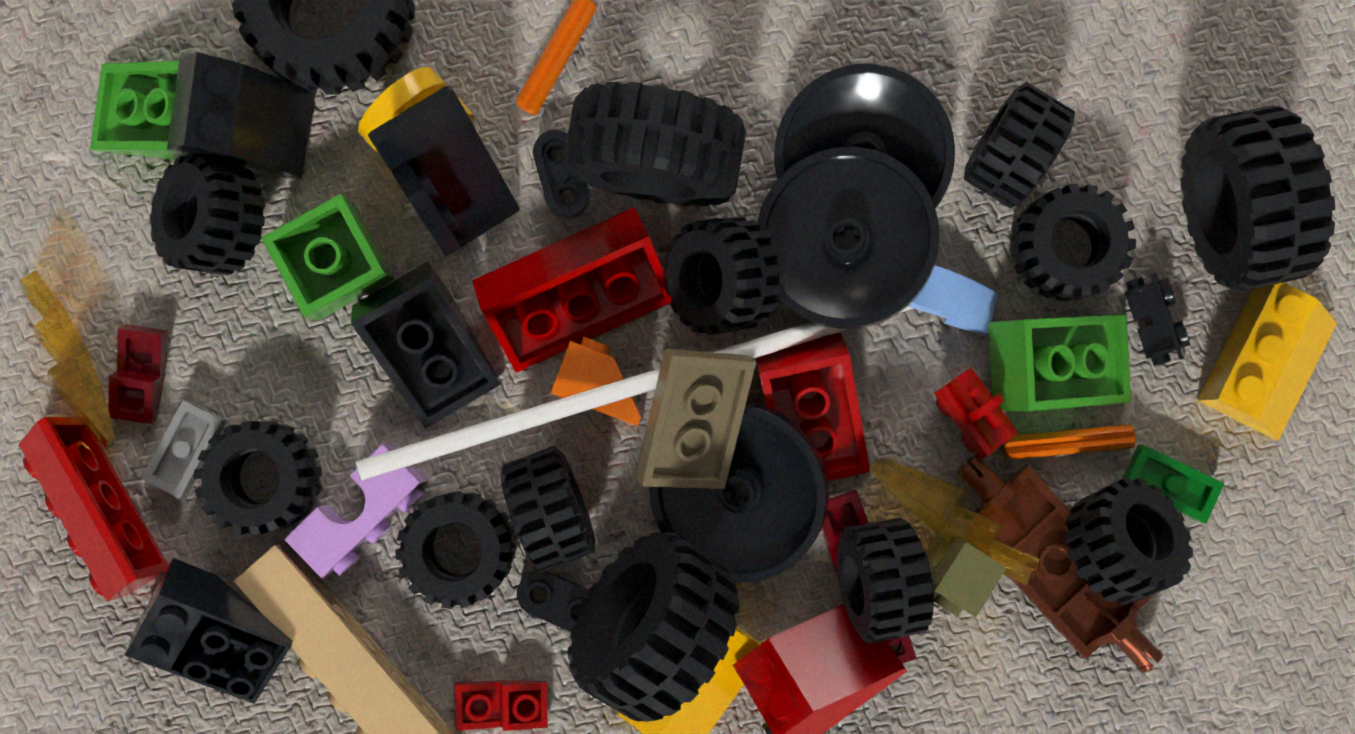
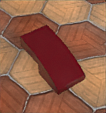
(140, 373)

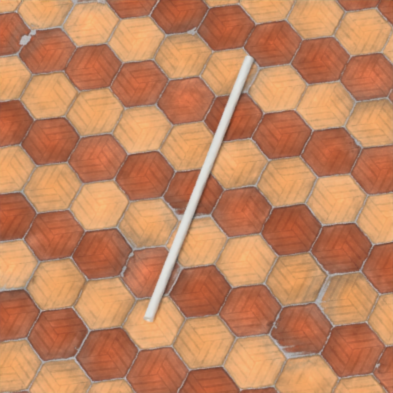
(568, 406)

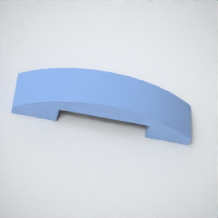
(958, 300)

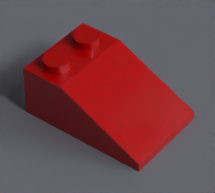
(818, 393)
(816, 673)

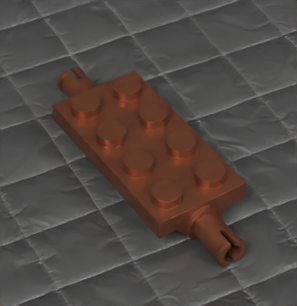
(1036, 525)

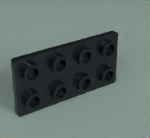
(445, 170)

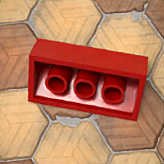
(573, 290)
(92, 506)

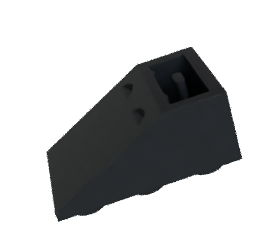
(207, 634)

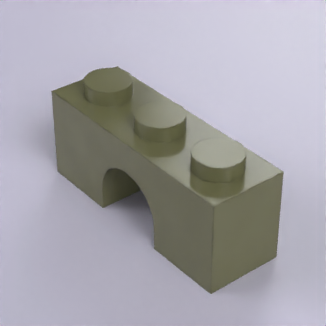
(961, 575)

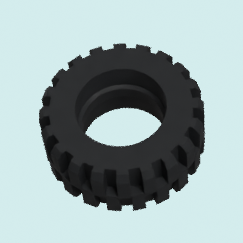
(331, 61)
(655, 144)
(1257, 197)
(653, 627)

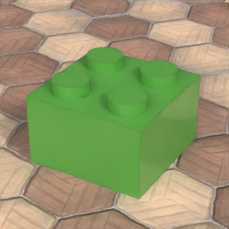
(327, 258)

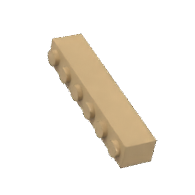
(336, 647)

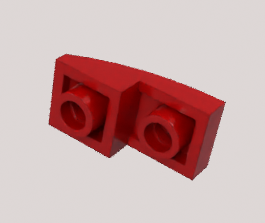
(500, 704)

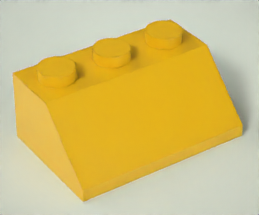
(1269, 358)
(713, 697)

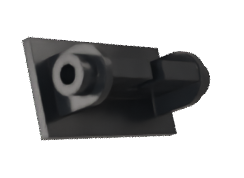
(1164, 333)

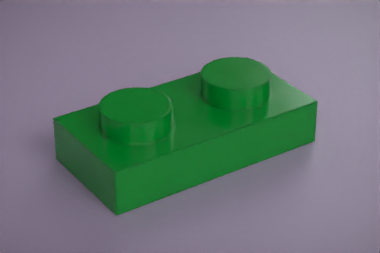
(1188, 488)

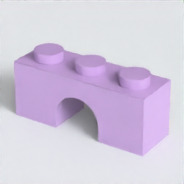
(330, 541)

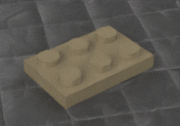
(694, 419)

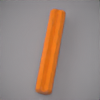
(555, 56)
(1069, 442)

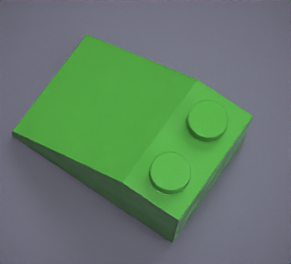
(135, 109)
(1060, 362)

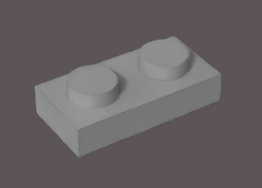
(178, 451)

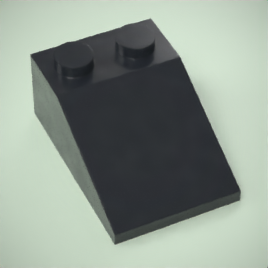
(239, 115)
(424, 344)

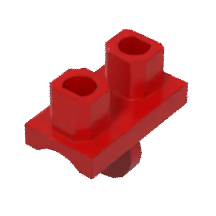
(975, 413)

